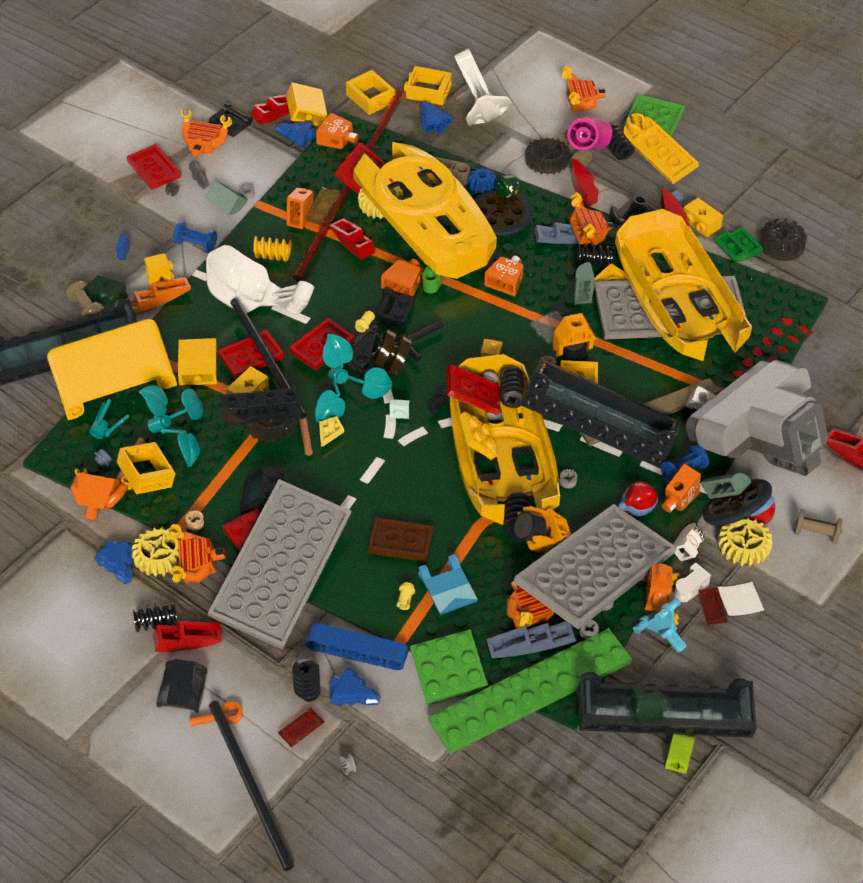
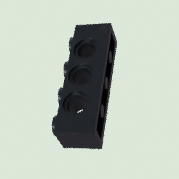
(261, 405)

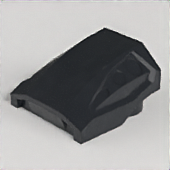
(182, 685)

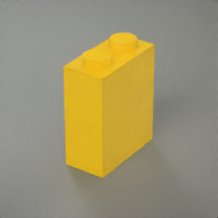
(306, 104)
(197, 361)

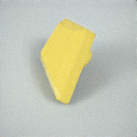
(330, 430)

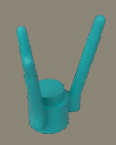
(100, 426)

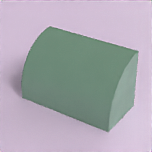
(225, 198)
(583, 284)
(725, 485)

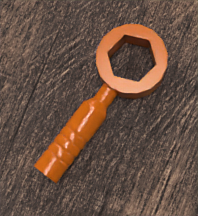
(210, 718)

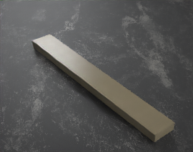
(670, 403)

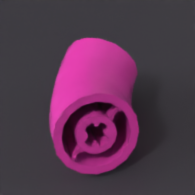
(589, 133)

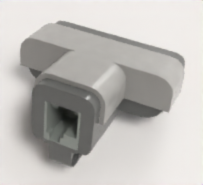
(764, 414)

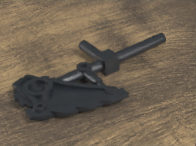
(364, 345)

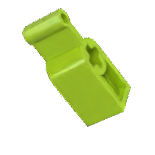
(680, 753)

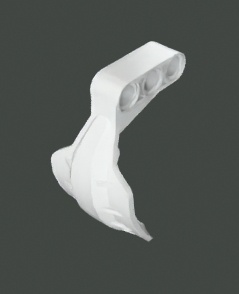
(486, 105)
(237, 276)

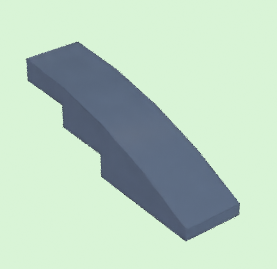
(558, 234)
(527, 641)

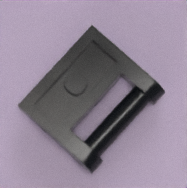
(236, 126)
(400, 309)

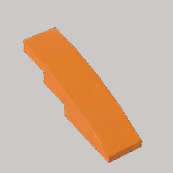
(159, 294)

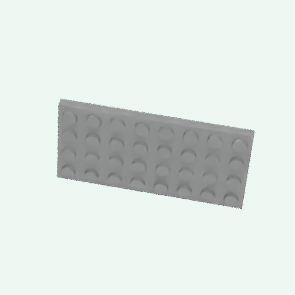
(625, 318)
(279, 564)
(594, 566)

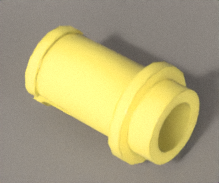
(363, 324)
(406, 592)

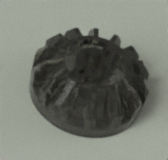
(782, 246)

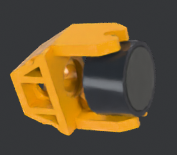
(573, 338)
(540, 528)

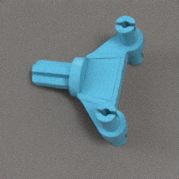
(663, 624)

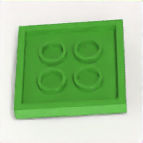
(662, 112)
(448, 667)

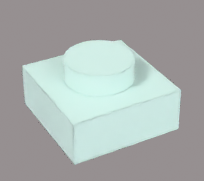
(399, 408)

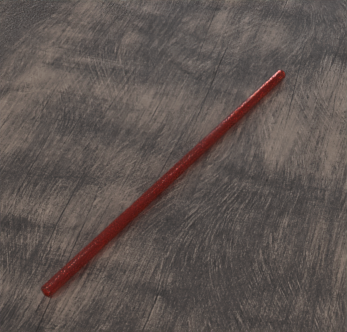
(345, 191)

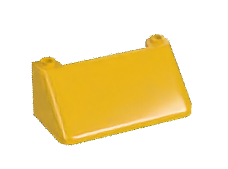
(109, 364)

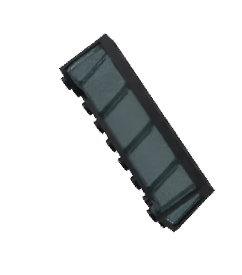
(27, 354)
(601, 413)
(689, 709)

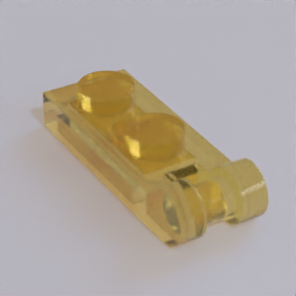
(322, 205)

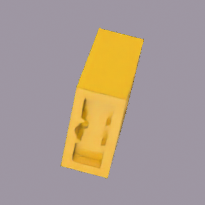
(428, 76)
(361, 83)
(146, 482)

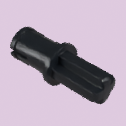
(440, 400)

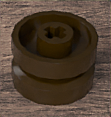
(392, 353)

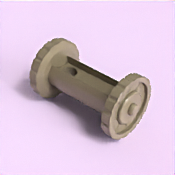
(582, 156)
(77, 294)
(818, 526)

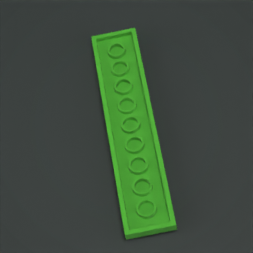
(527, 691)

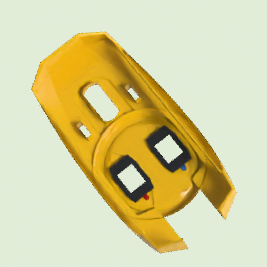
(416, 214)
(691, 267)
(511, 438)

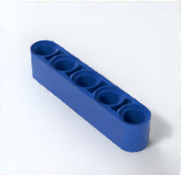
(357, 646)

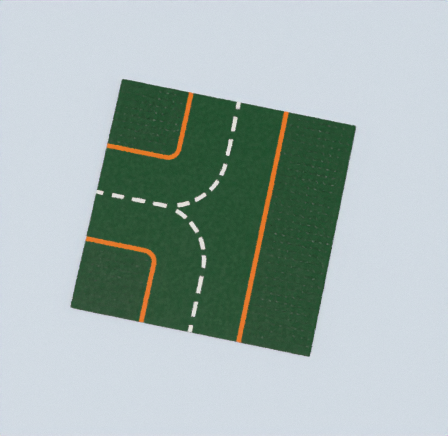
(411, 465)

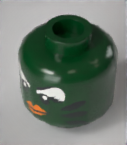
(508, 186)

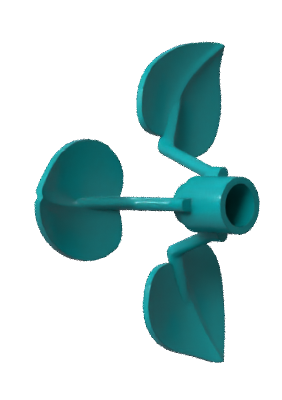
(334, 354)
(157, 400)

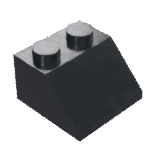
(259, 487)

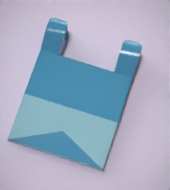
(450, 588)

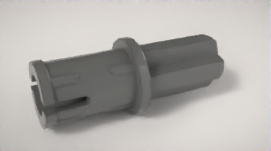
(198, 174)

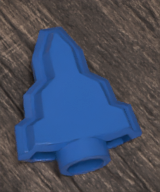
(433, 118)
(299, 132)
(117, 559)
(351, 690)

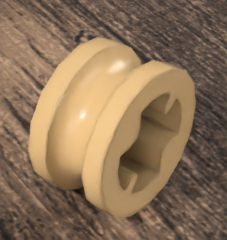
(198, 524)

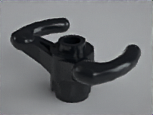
(637, 206)

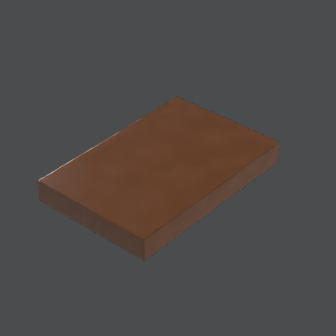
(400, 539)

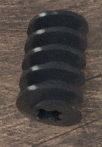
(619, 144)
(595, 256)
(511, 387)
(514, 503)
(154, 616)
(306, 679)

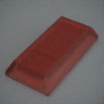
(712, 606)
(301, 727)

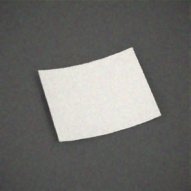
(740, 599)

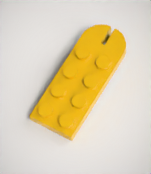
(659, 148)

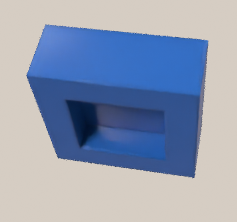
(122, 247)

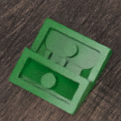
(738, 244)

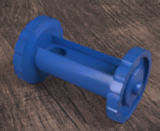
(207, 240)
(696, 457)

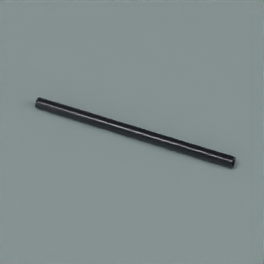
(262, 348)
(251, 786)

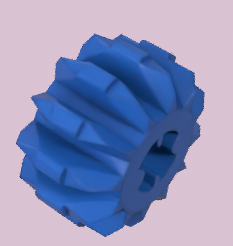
(481, 180)

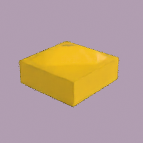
(491, 348)

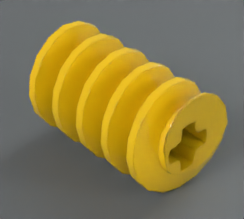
(271, 249)

